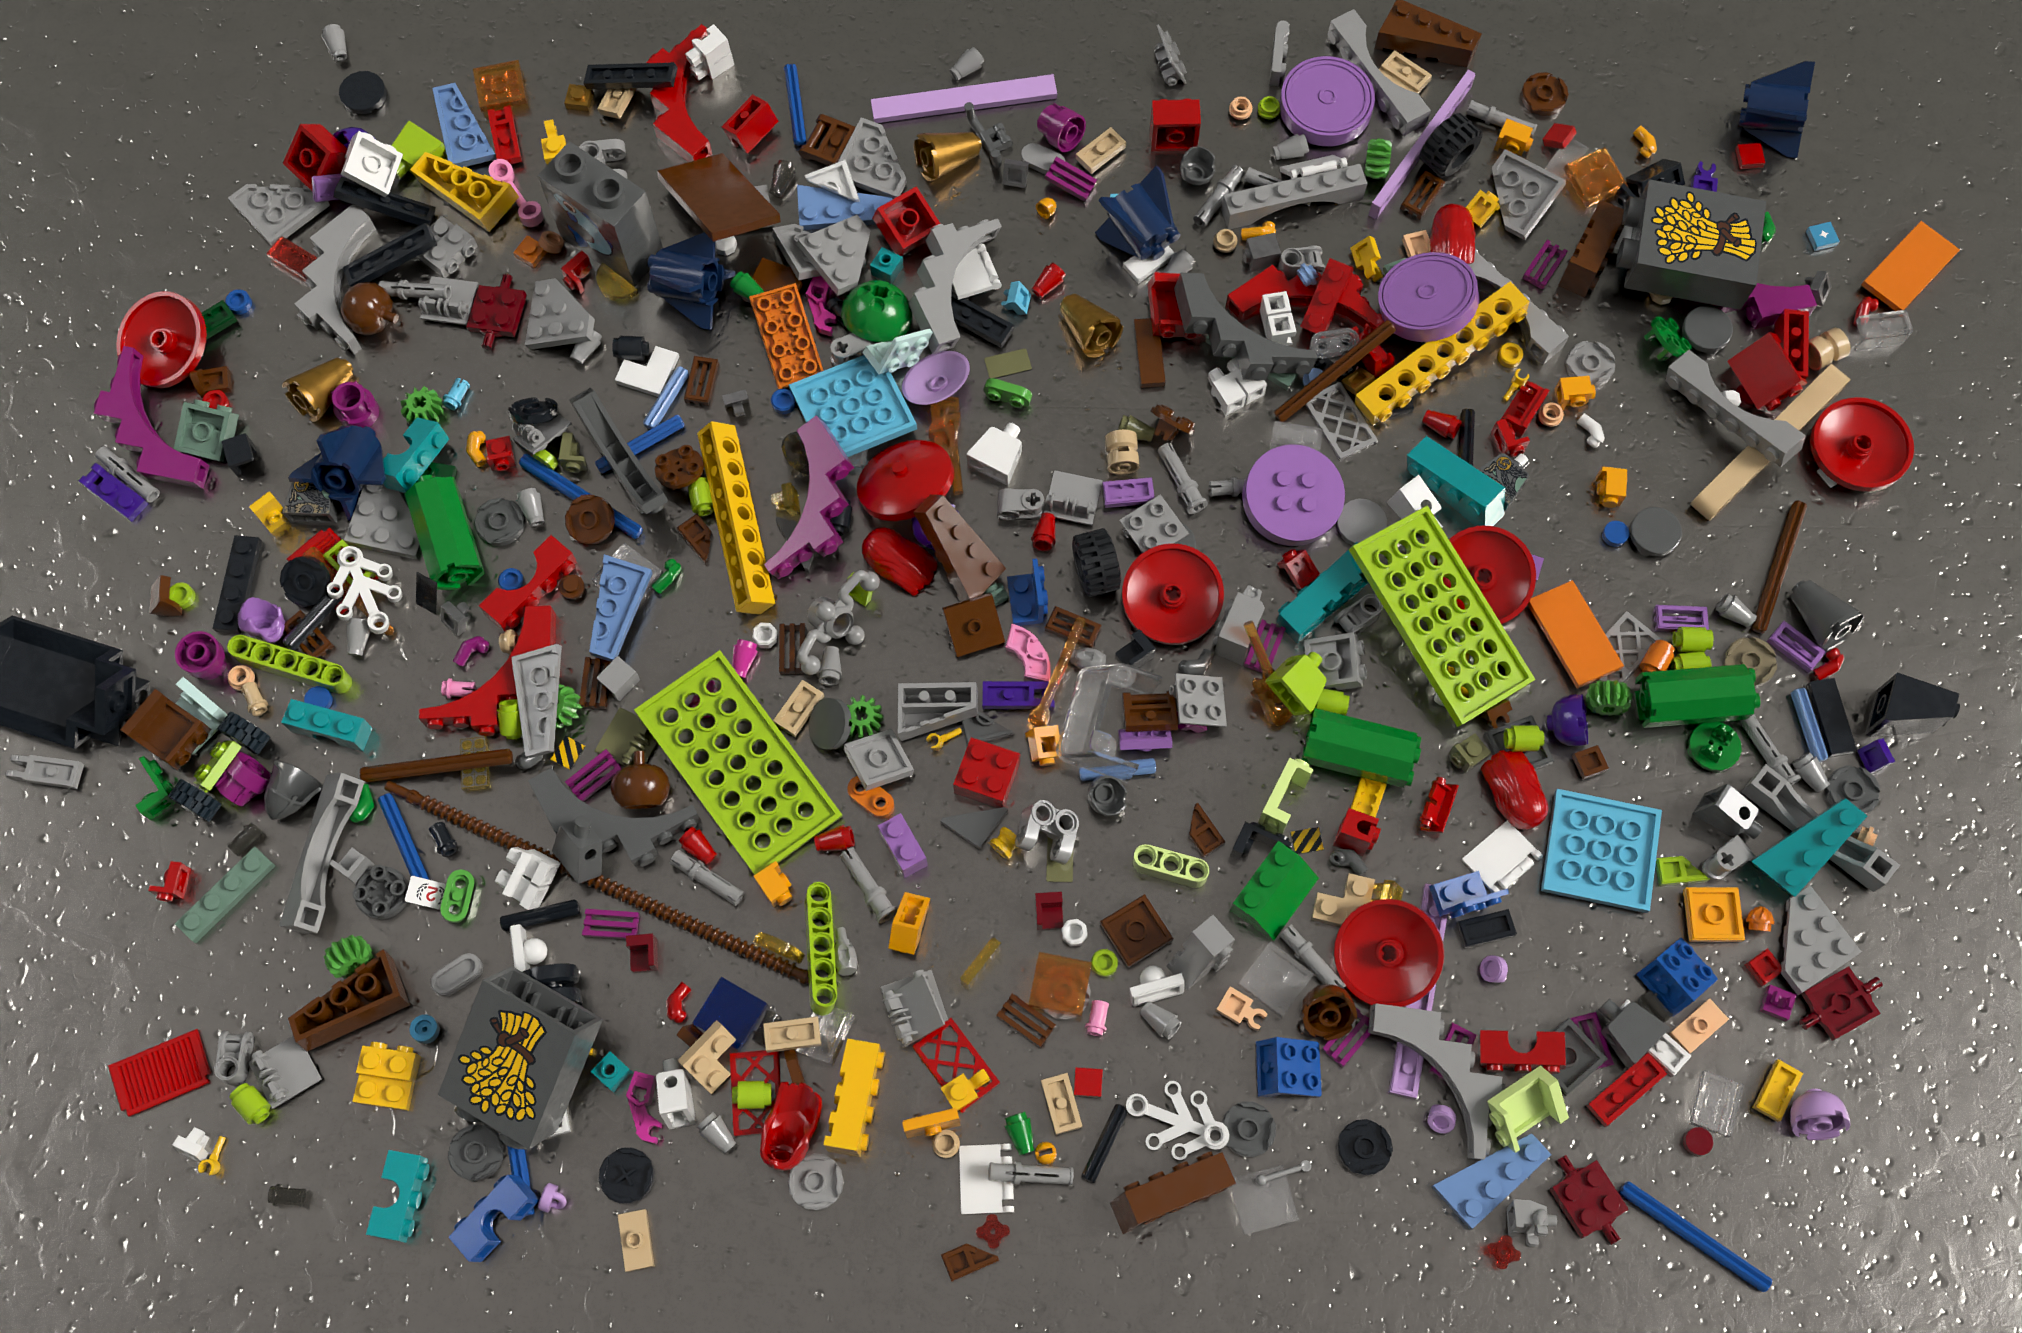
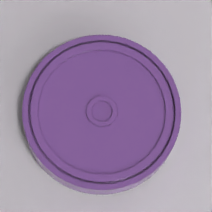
(1327, 100)
(1429, 296)
(1293, 495)

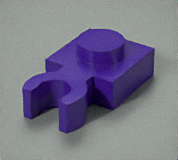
(1703, 178)

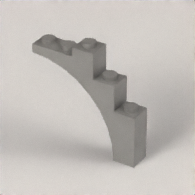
(335, 248)
(933, 302)
(1453, 1060)

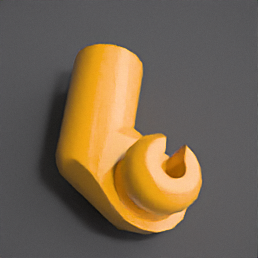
(1648, 141)
(1267, 228)
(473, 447)

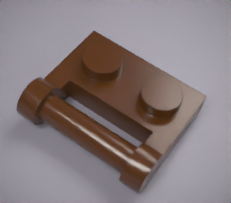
(832, 144)
(1156, 715)

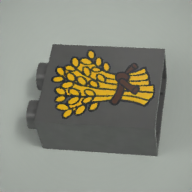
(1692, 244)
(519, 1058)

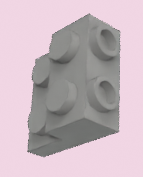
(452, 247)
(1340, 660)

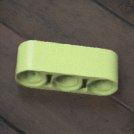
(1184, 863)

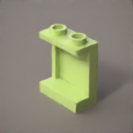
(1295, 772)
(1526, 1105)

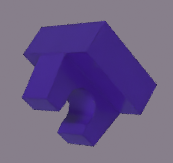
(1876, 755)

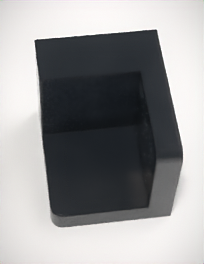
(238, 451)
(1137, 651)

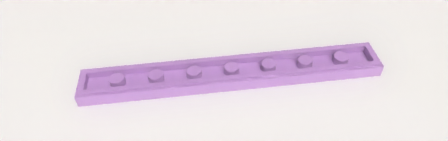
(954, 99)
(1413, 155)
(1407, 1062)

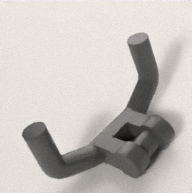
(986, 136)

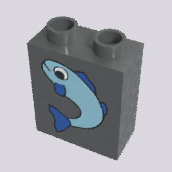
(601, 212)

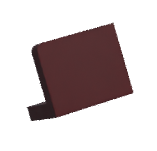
(1049, 910)
(642, 952)

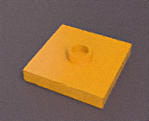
(1713, 914)
(931, 1123)

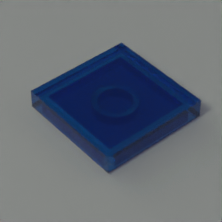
(733, 1009)

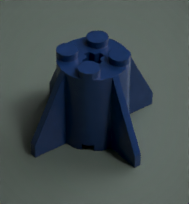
(1779, 107)
(1140, 219)
(689, 277)
(346, 463)

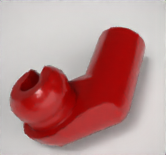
(1866, 305)
(674, 1003)

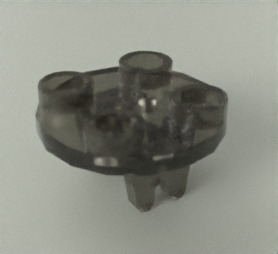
(795, 454)

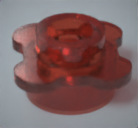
(992, 1239)
(1495, 1251)

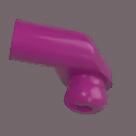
(469, 646)

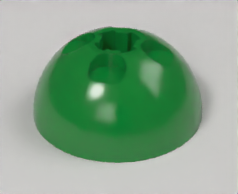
(877, 311)

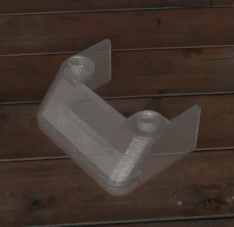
(1080, 737)

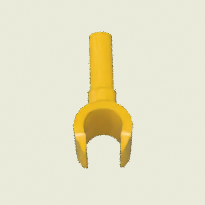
(1516, 382)
(943, 738)
(213, 1159)

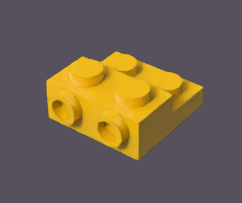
(386, 1076)

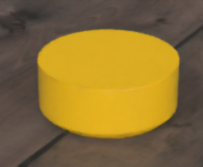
(1510, 355)

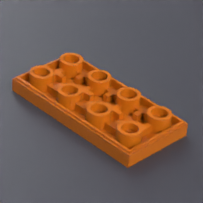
(1910, 267)
(786, 335)
(1575, 634)

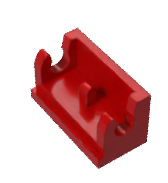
(1377, 360)
(1525, 407)

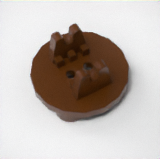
(1169, 424)
(679, 467)

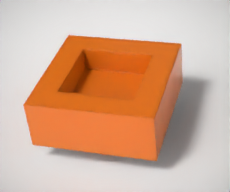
(529, 252)

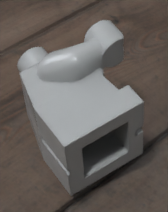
(1530, 1219)

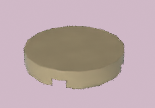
(1754, 654)

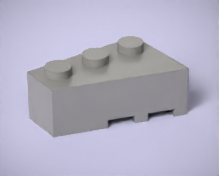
(934, 706)
(1204, 950)

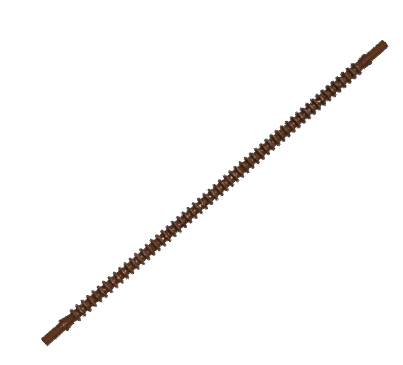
(612, 888)

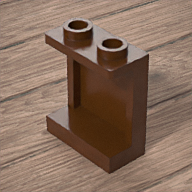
(166, 729)

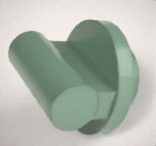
(998, 592)

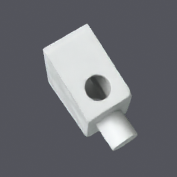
(997, 453)
(1413, 498)
(675, 1096)

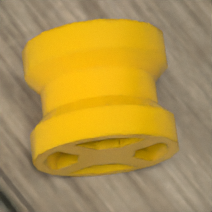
(1004, 843)

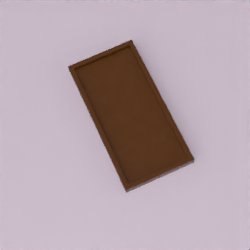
(718, 197)

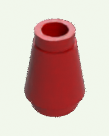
(1048, 280)
(1442, 423)
(1044, 533)
(835, 839)
(697, 845)

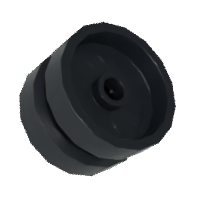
(560, 978)

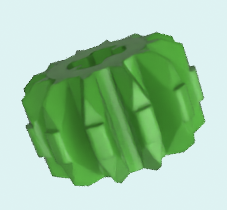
(1378, 158)
(422, 404)
(1608, 697)
(566, 706)
(872, 713)
(347, 955)

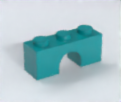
(425, 442)
(338, 726)
(396, 1221)

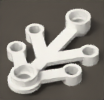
(363, 586)
(1182, 1122)

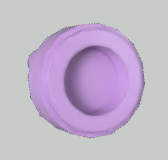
(1494, 969)
(1441, 1118)
(547, 1198)

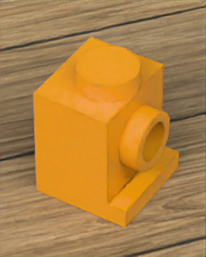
(1514, 137)
(1574, 391)
(1611, 486)
(1046, 736)
(774, 885)

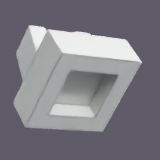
(193, 1145)

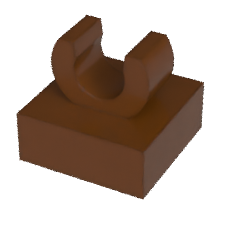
(1499, 709)

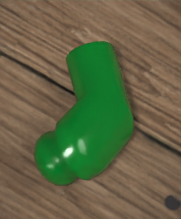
(1768, 228)
(672, 571)
(364, 806)

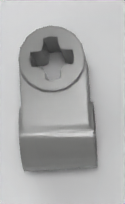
(1298, 256)
(849, 348)
(1018, 504)
(1356, 617)
(1727, 858)
(233, 1050)

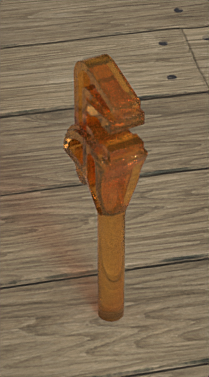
(947, 430)
(1262, 692)

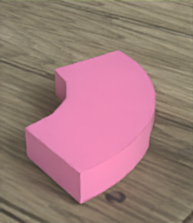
(1030, 652)

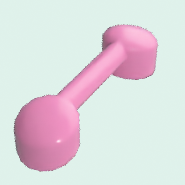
(529, 212)

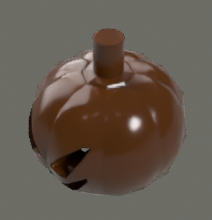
(367, 309)
(640, 785)

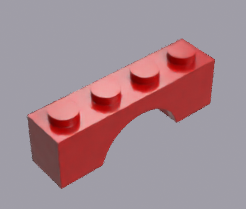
(508, 606)

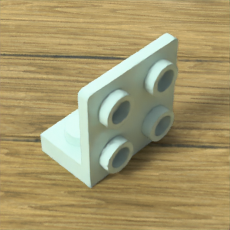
(899, 353)
(200, 707)

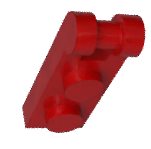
(504, 134)

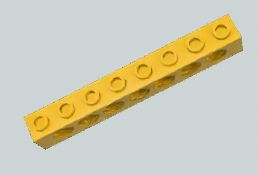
(1375, 409)
(735, 518)

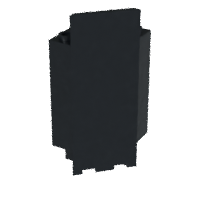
(63, 685)

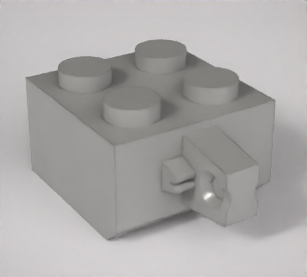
(1230, 634)

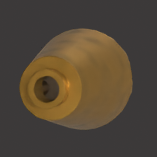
(944, 152)
(1090, 325)
(312, 389)

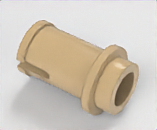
(255, 702)

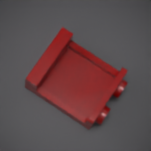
(1164, 307)
(1767, 372)

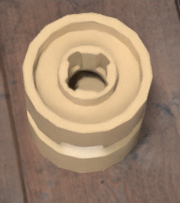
(1827, 348)
(1122, 452)

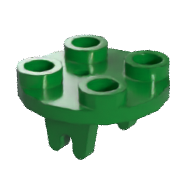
(1669, 337)
(1708, 755)

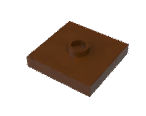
(973, 624)
(1136, 931)

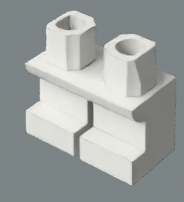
(711, 55)
(1277, 318)
(1231, 388)
(529, 878)

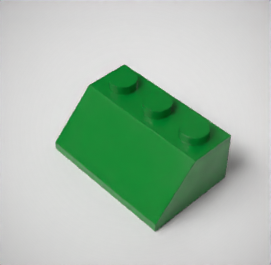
(1275, 891)

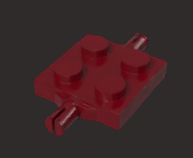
(496, 311)
(1840, 1003)
(1588, 1199)

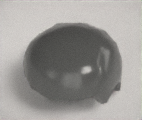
(1197, 166)
(1107, 795)

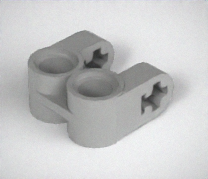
(606, 151)
(1062, 838)

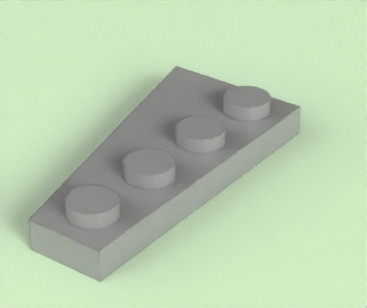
(537, 696)

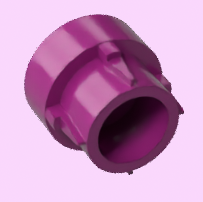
(1061, 127)
(354, 405)
(201, 655)
(243, 779)

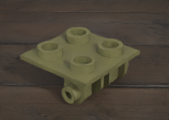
(625, 736)

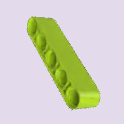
(282, 656)
(820, 960)

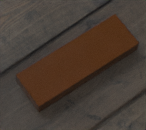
(1149, 354)

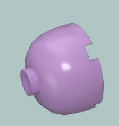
(1818, 1115)

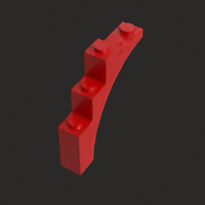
(674, 124)
(1246, 299)
(482, 704)

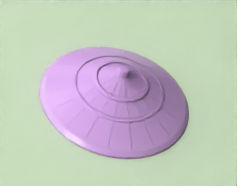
(935, 377)

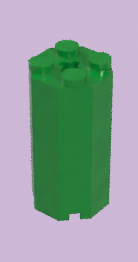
(444, 532)
(1696, 695)
(1361, 748)

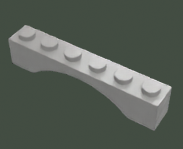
(1402, 106)
(1334, 186)
(1540, 333)
(1772, 438)
(1780, 800)
(307, 894)

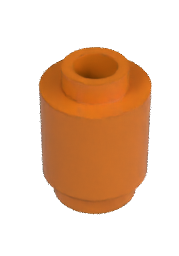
(1657, 657)

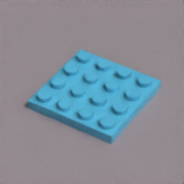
(855, 404)
(1601, 850)

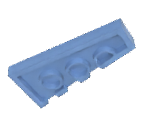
(460, 131)
(823, 208)
(619, 598)
(1488, 1182)

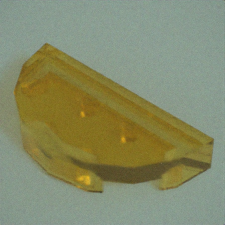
(614, 285)
(779, 946)

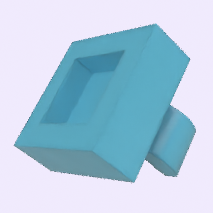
(1017, 298)

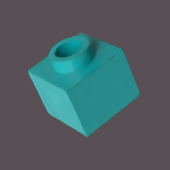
(886, 265)
(619, 1075)

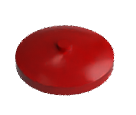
(167, 334)
(1862, 444)
(903, 477)
(1499, 568)
(1172, 594)
(1389, 953)

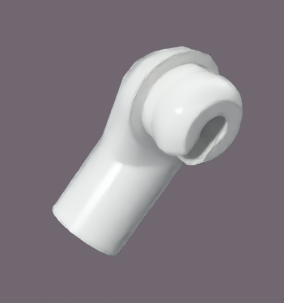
(1593, 428)

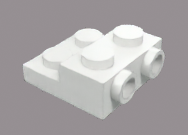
(371, 163)

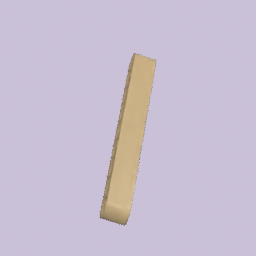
(1752, 461)

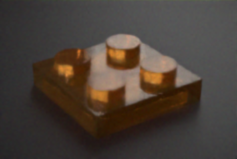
(500, 85)
(1594, 177)
(1060, 984)

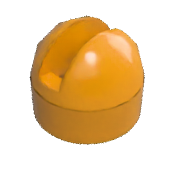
(1046, 207)
(1047, 1158)

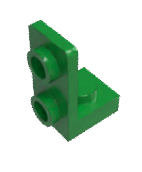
(155, 802)

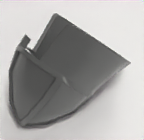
(288, 790)

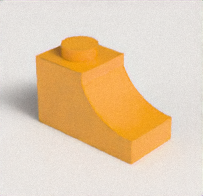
(908, 923)

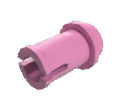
(456, 688)
(1097, 1018)

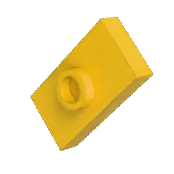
(269, 511)
(1368, 796)
(1777, 1090)

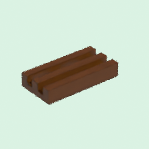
(1414, 208)
(697, 399)
(792, 628)
(1064, 634)
(320, 650)
(597, 662)
(1007, 1007)

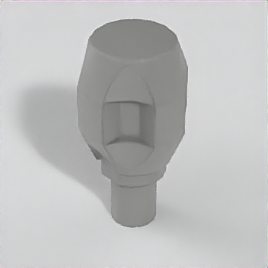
(1087, 657)
(845, 954)

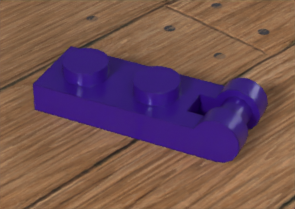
(114, 492)
(1013, 694)

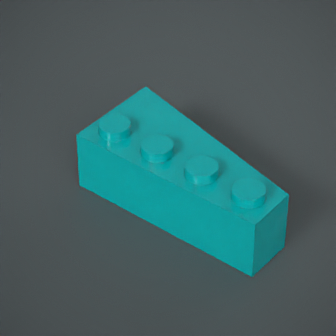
(1458, 483)
(1322, 597)
(1806, 850)

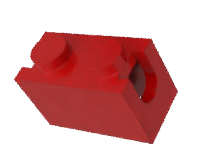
(750, 123)
(1357, 832)

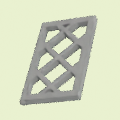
(1333, 437)
(1614, 631)

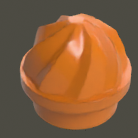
(1760, 919)

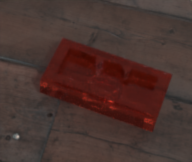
(291, 256)

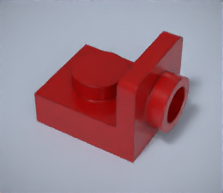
(575, 269)
(1505, 439)
(500, 453)
(1299, 567)
(175, 882)

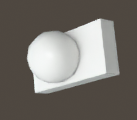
(526, 951)
(1155, 986)

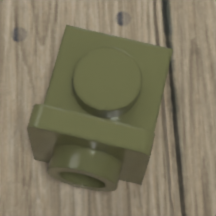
(569, 454)
(1469, 753)

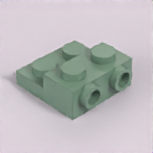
(204, 429)

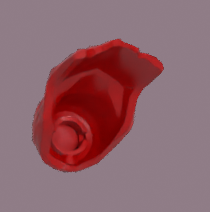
(1453, 232)
(899, 559)
(1516, 789)
(790, 1126)

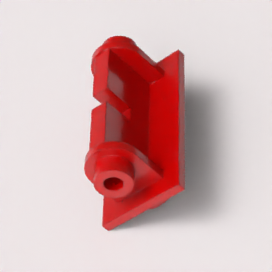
(1438, 809)

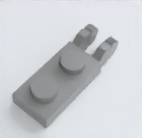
(1279, 51)
(47, 771)

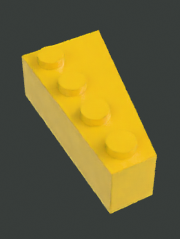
(469, 192)
(854, 1098)

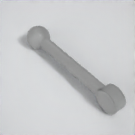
(1304, 1166)

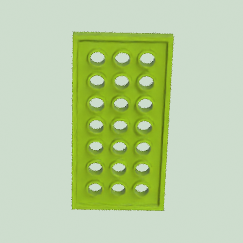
(1440, 631)
(713, 796)

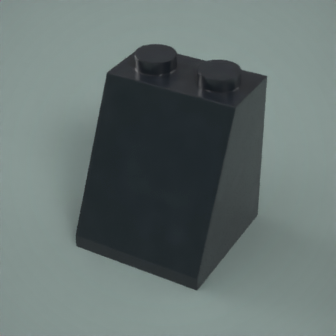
(1911, 707)

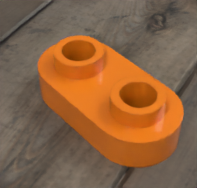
(869, 798)

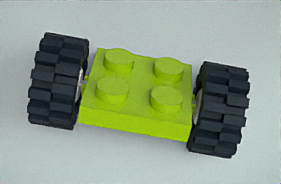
(243, 734)

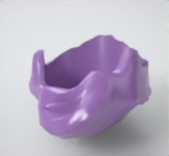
(261, 619)

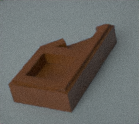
(697, 536)
(1204, 833)
(794, 1066)
(966, 1260)

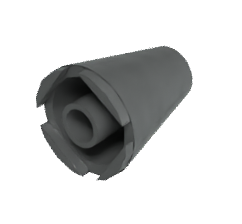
(1825, 614)

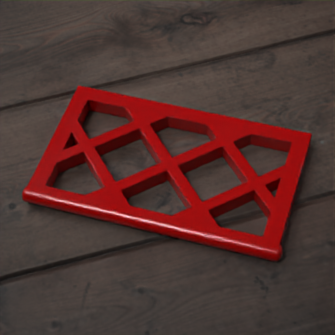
(962, 1042)
(774, 1076)

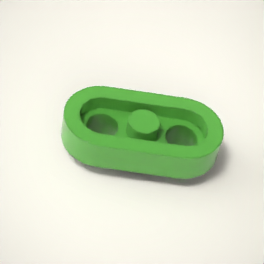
(1007, 392)
(457, 897)

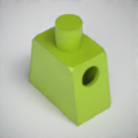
(413, 144)
(1298, 683)

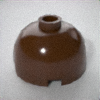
(1328, 1012)

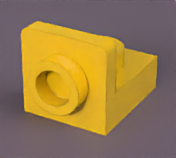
(1482, 207)

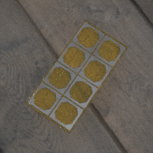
(477, 777)
(980, 963)

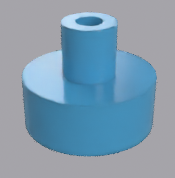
(424, 1029)

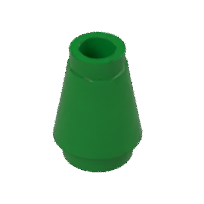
(745, 285)
(1020, 1132)

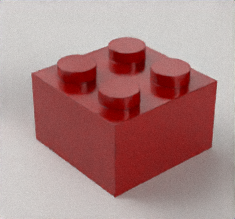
(1174, 124)
(314, 153)
(905, 221)
(986, 773)

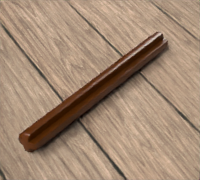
(1334, 371)
(1779, 566)
(436, 765)

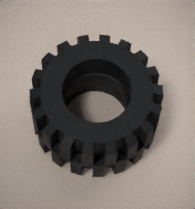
(1451, 145)
(1096, 562)

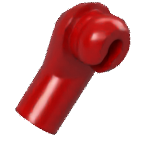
(1832, 666)

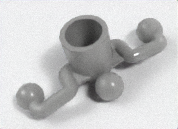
(834, 619)

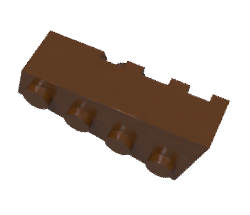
(1427, 35)

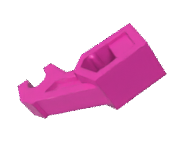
(820, 315)
(639, 1110)

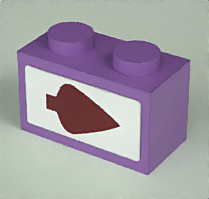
(902, 845)

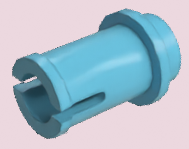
(456, 393)

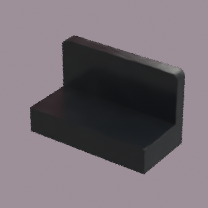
(1662, 171)

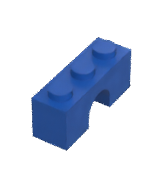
(475, 1233)

